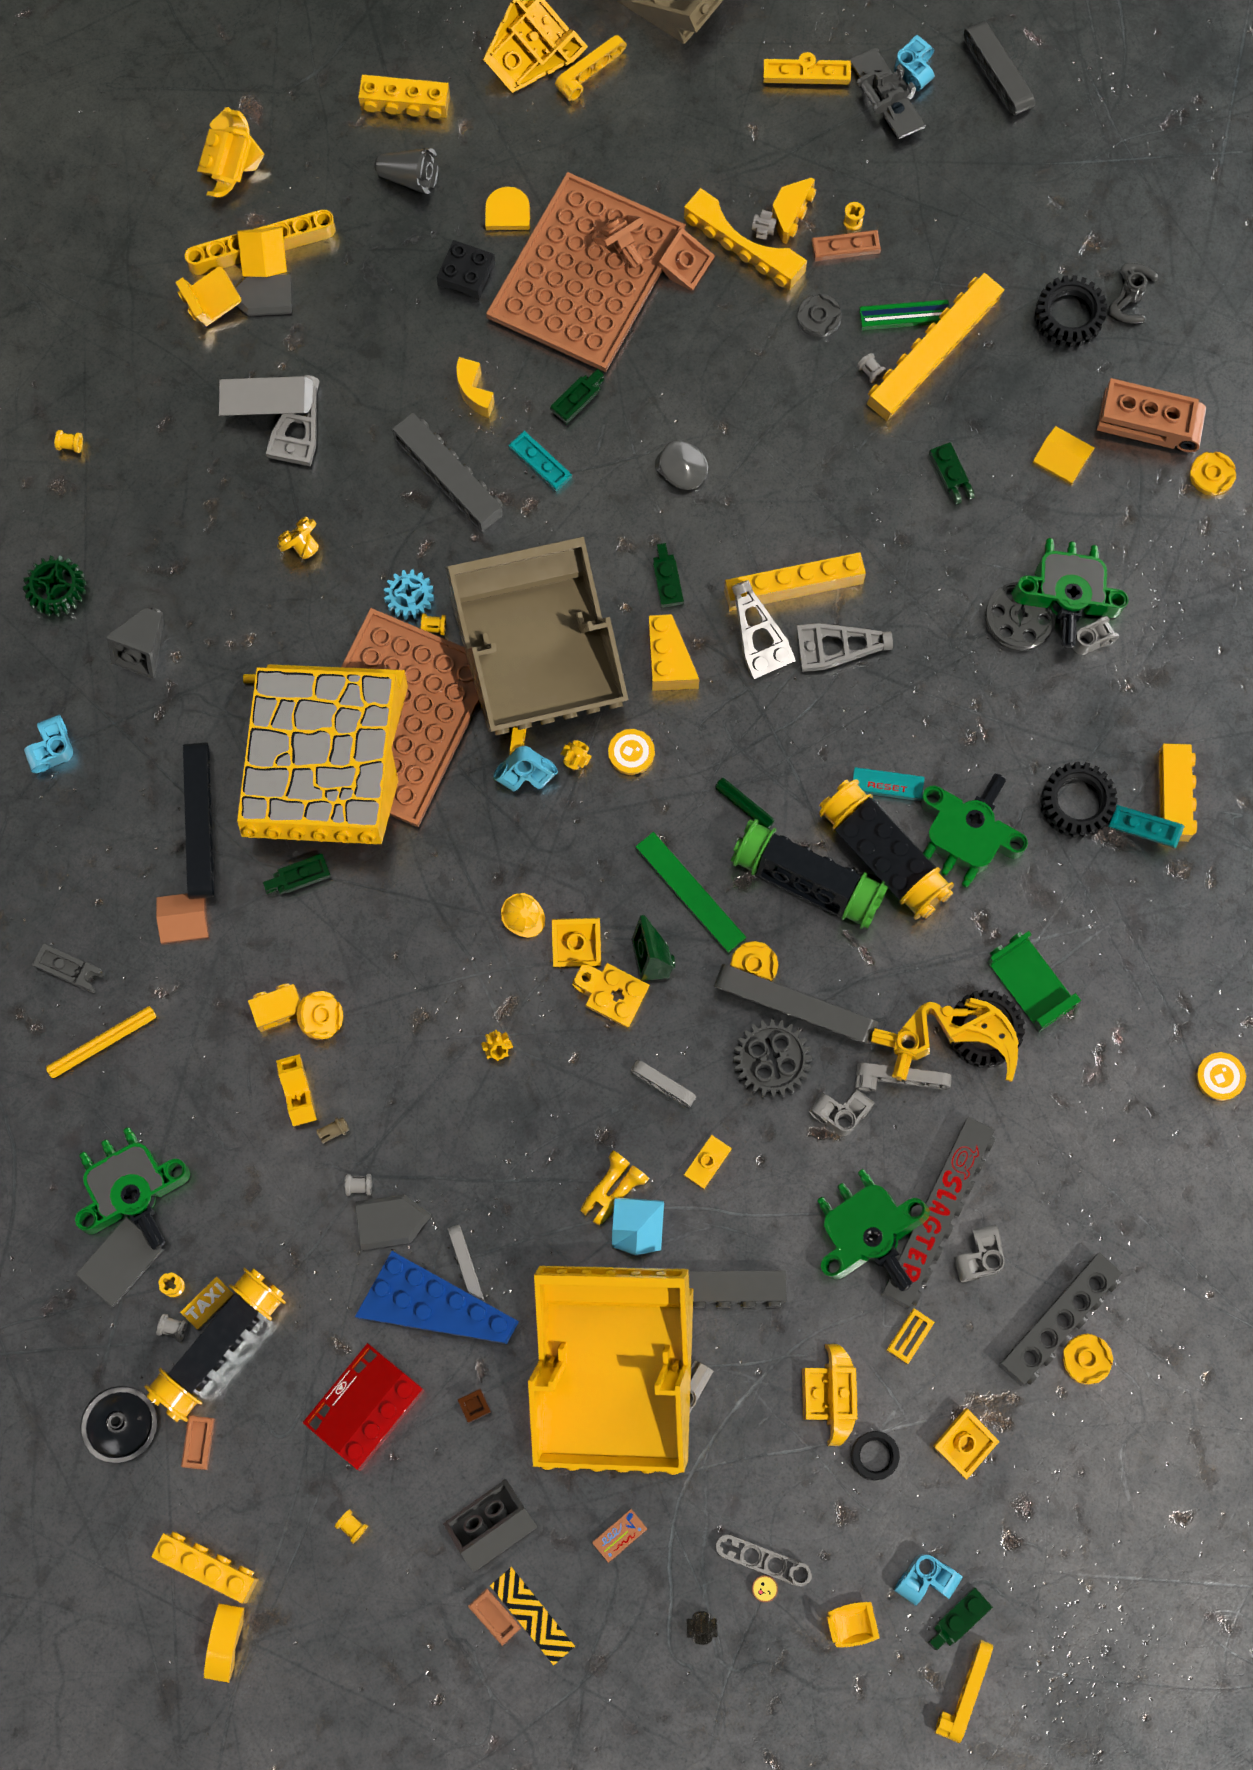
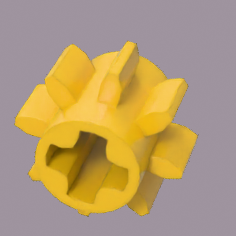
(575, 755)
(496, 1045)

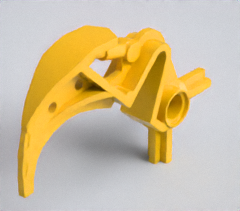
(917, 1031)

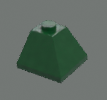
(651, 952)

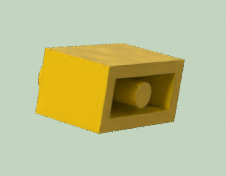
(275, 1007)

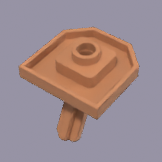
(618, 233)

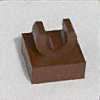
(474, 1406)

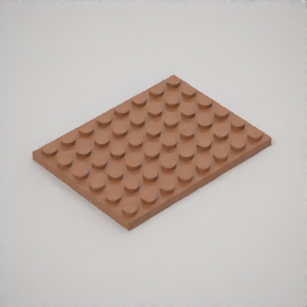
(578, 291)
(435, 708)

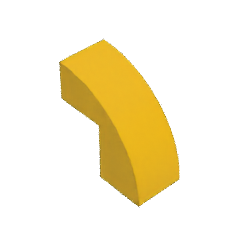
(468, 377)
(296, 1090)
(222, 1642)

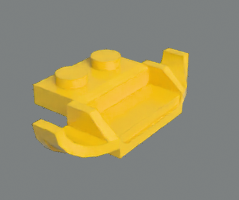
(226, 154)
(832, 1394)

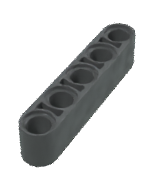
(999, 68)

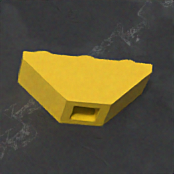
(791, 206)

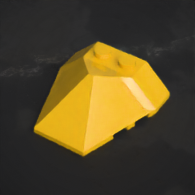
(531, 44)

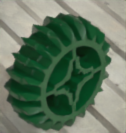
(39, 580)

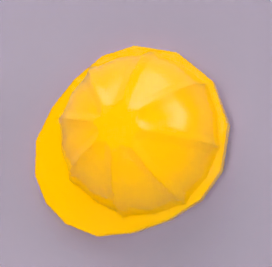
(522, 915)

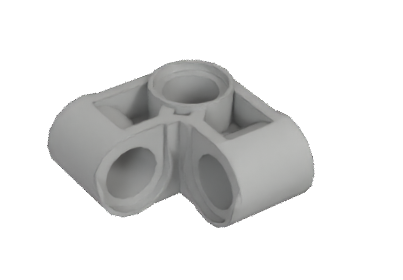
(829, 1111)
(973, 1265)

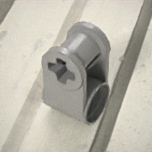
(1097, 634)

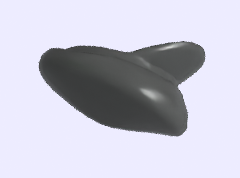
(682, 465)

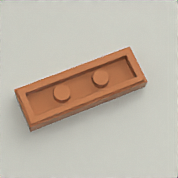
(846, 245)

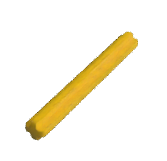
(100, 1042)

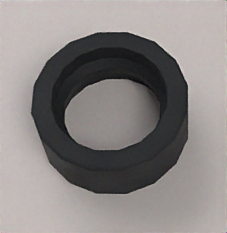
(893, 1450)

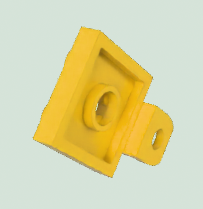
(600, 988)

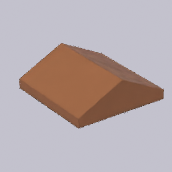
(685, 260)
(181, 918)

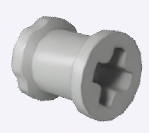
(871, 368)
(358, 1184)
(172, 1327)

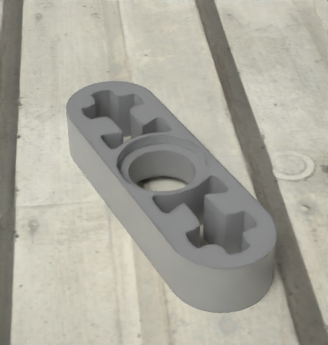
(663, 1083)

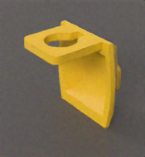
(853, 1624)

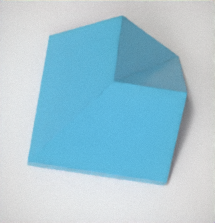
(637, 1225)

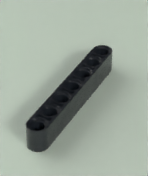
(198, 820)

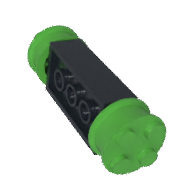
(808, 874)

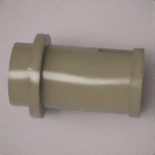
(333, 1130)

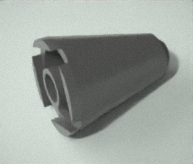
(409, 168)

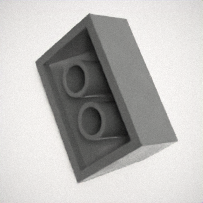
(489, 1525)

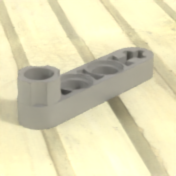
(868, 1075)
(465, 1262)
(763, 1559)

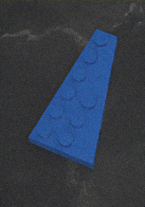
(421, 1300)

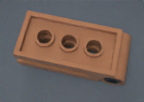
(1151, 415)

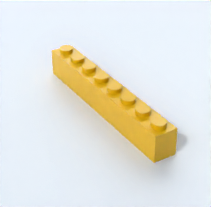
(935, 346)

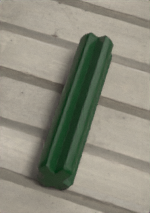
(744, 803)

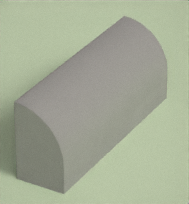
(265, 396)

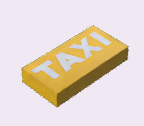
(207, 1303)

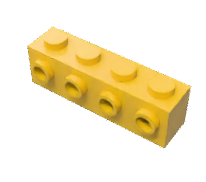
(404, 96)
(205, 1568)

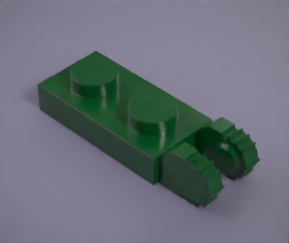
(951, 472)

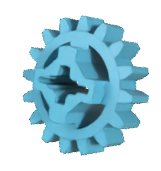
(419, 591)

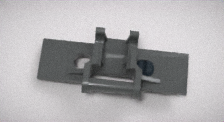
(896, 95)

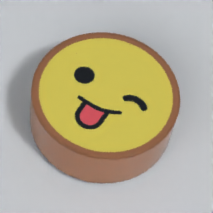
(764, 1588)

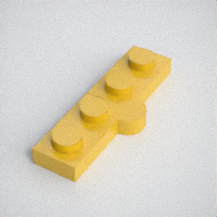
(807, 70)

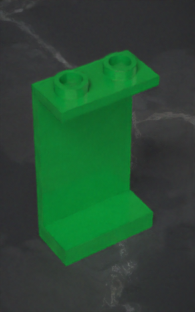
(1031, 981)

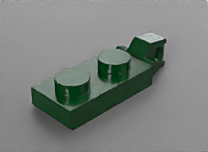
(577, 396)
(667, 578)
(298, 875)
(960, 1619)

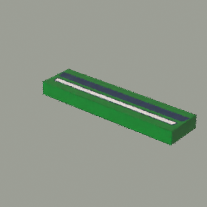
(901, 314)

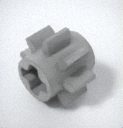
(764, 224)

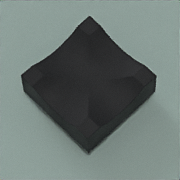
(465, 269)

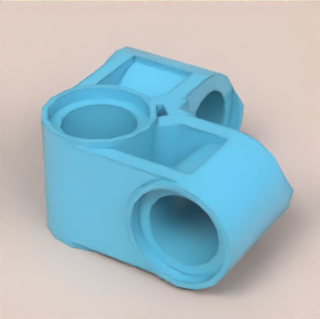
(915, 56)
(42, 755)
(535, 769)
(914, 1583)

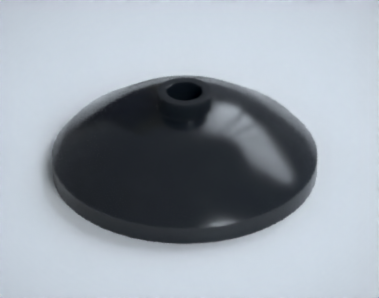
(129, 1435)

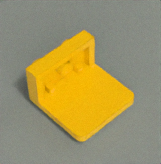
(209, 296)

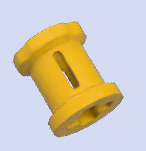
(853, 215)
(68, 441)
(433, 623)
(178, 1281)
(351, 1526)

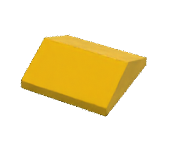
(262, 252)
(1063, 455)
(576, 942)
(965, 1443)

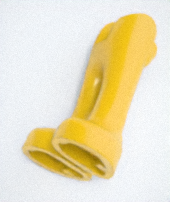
(617, 1167)

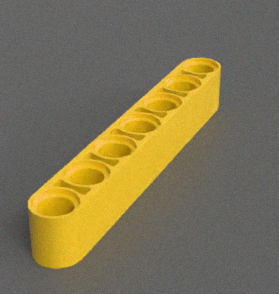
(228, 245)

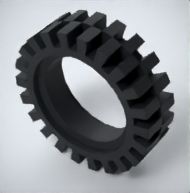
(1075, 288)
(1081, 773)
(988, 1057)

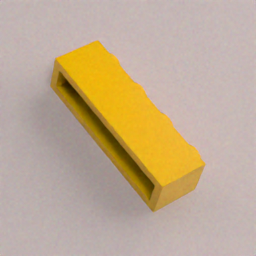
(1177, 787)

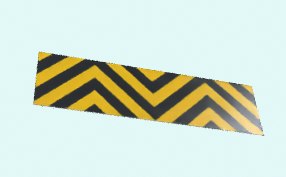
(532, 1616)

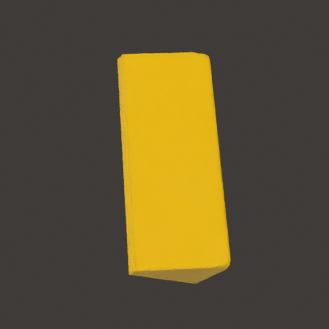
(255, 154)

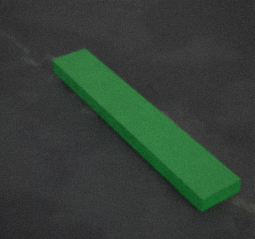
(690, 892)

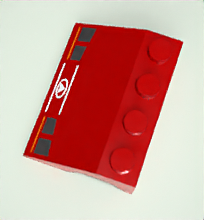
(363, 1407)

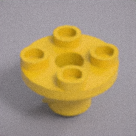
(300, 539)

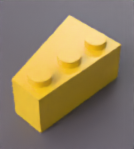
(669, 657)

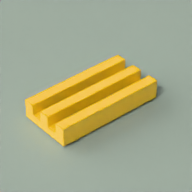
(898, 1354)

